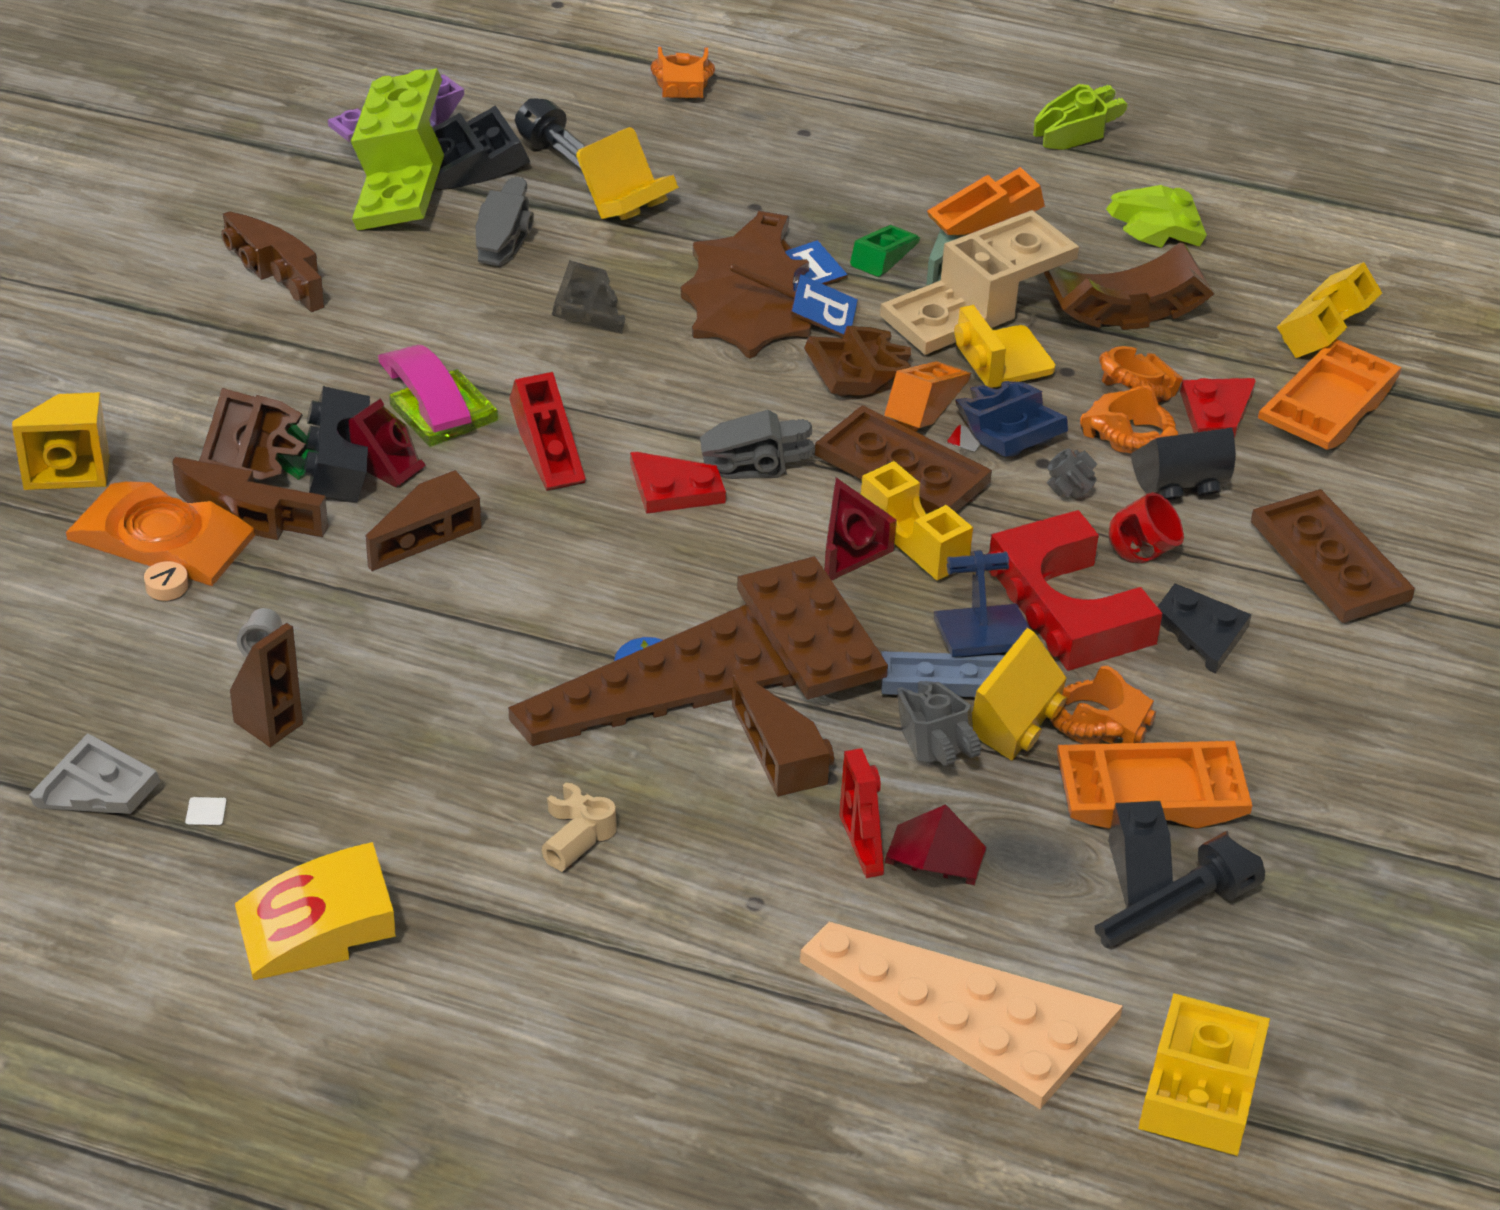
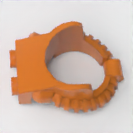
(682, 74)
(1133, 370)
(1113, 414)
(1126, 716)

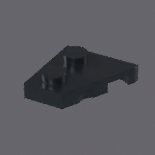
(1203, 624)

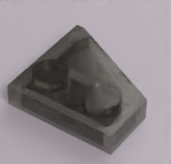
(588, 298)

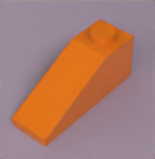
(924, 393)

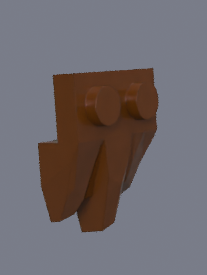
(857, 361)
(251, 434)

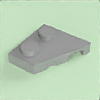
(95, 780)

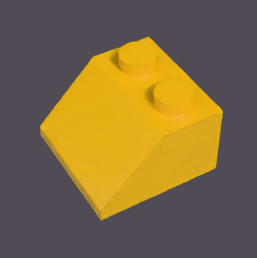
(63, 443)
(1018, 697)

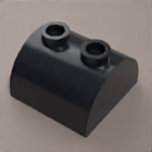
(1186, 462)

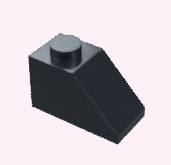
(1140, 849)

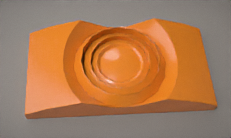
(1331, 394)
(152, 528)
(1193, 780)

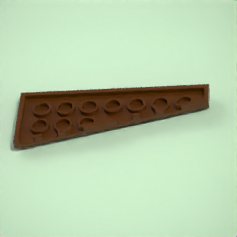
(671, 673)

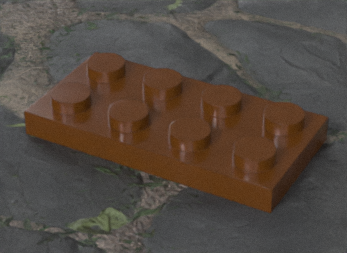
(872, 440)
(1332, 555)
(812, 627)

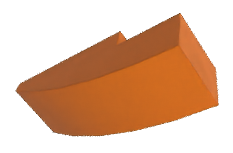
(988, 203)

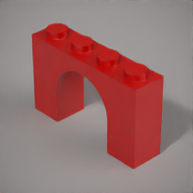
(1073, 628)

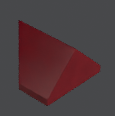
(389, 444)
(856, 532)
(938, 844)

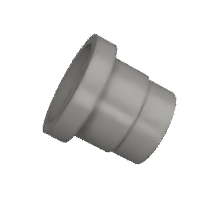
(249, 634)

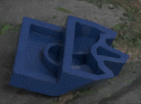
(1010, 417)

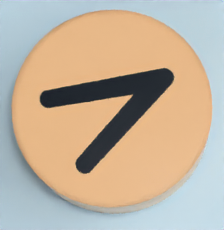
(166, 581)

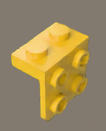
(621, 176)
(1002, 353)

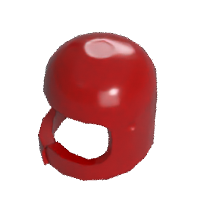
(1146, 520)

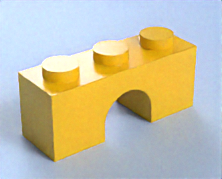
(1322, 313)
(920, 535)

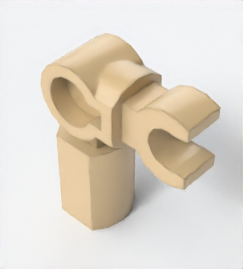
(591, 822)

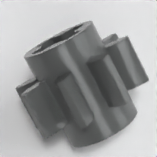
(1072, 473)

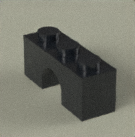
(335, 463)

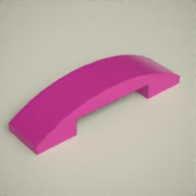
(430, 383)

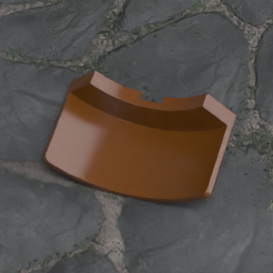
(1136, 295)

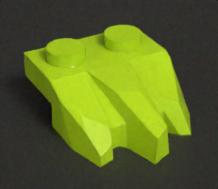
(1157, 214)

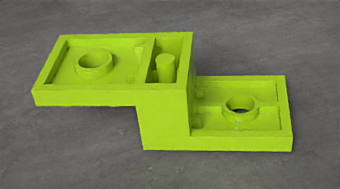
(397, 149)

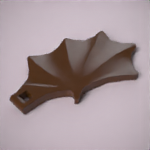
(736, 306)

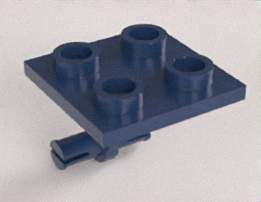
(982, 627)

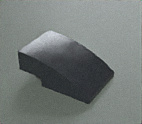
(477, 149)

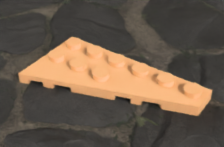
(992, 1020)

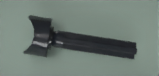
(547, 128)
(1222, 869)

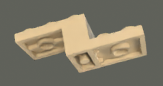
(979, 272)

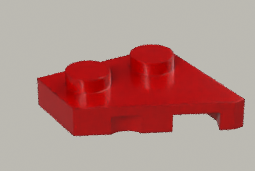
(1216, 402)
(675, 483)
(861, 811)

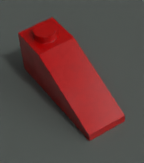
(546, 430)

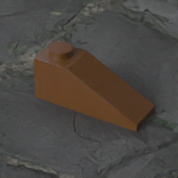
(424, 519)
(268, 690)
(782, 738)

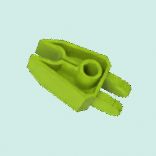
(1078, 116)

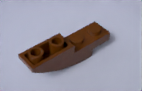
(276, 254)
(260, 505)

